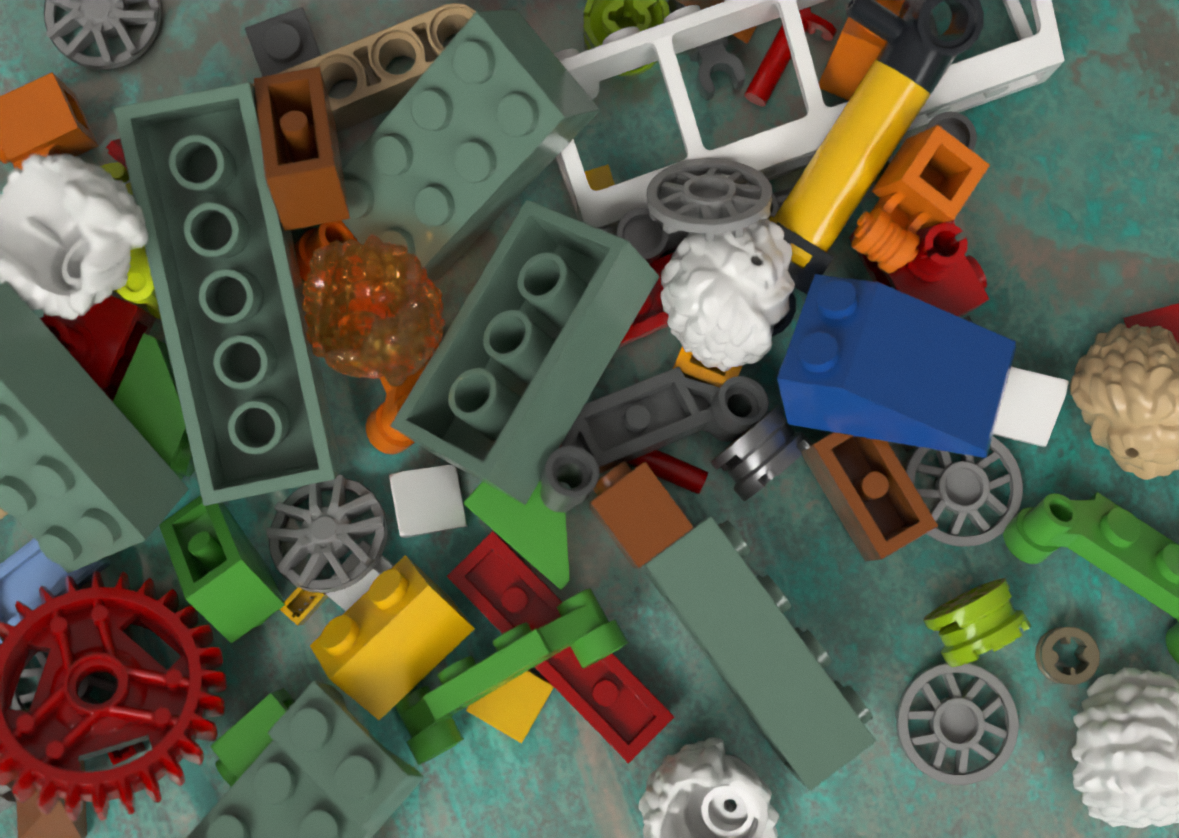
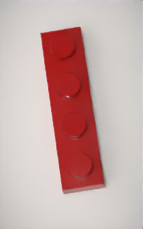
(602, 693)

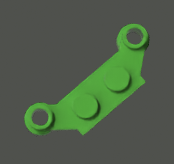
(1109, 540)
(430, 713)

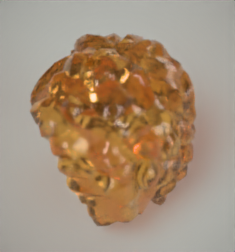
(372, 310)

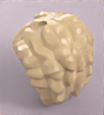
(1132, 397)

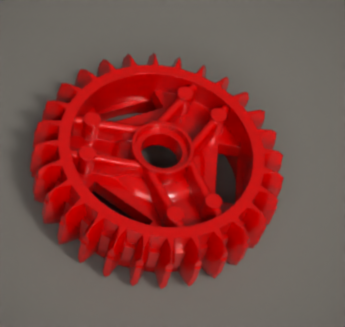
(150, 703)

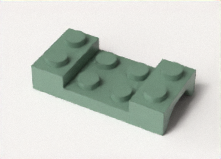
(314, 778)

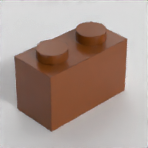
(301, 148)
(869, 493)
(637, 512)

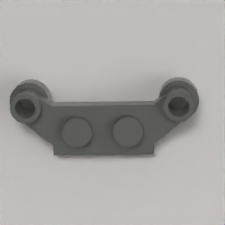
(642, 421)

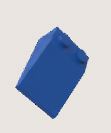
(893, 369)

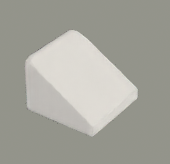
(1030, 406)
(427, 500)

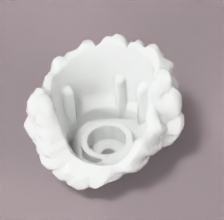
(66, 234)
(721, 300)
(1129, 749)
(691, 794)

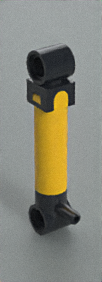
(869, 127)

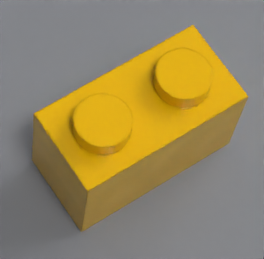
(390, 638)

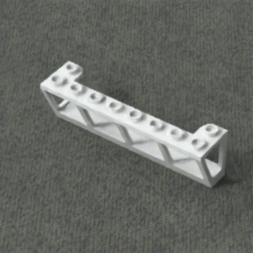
(794, 143)

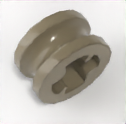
(1086, 653)

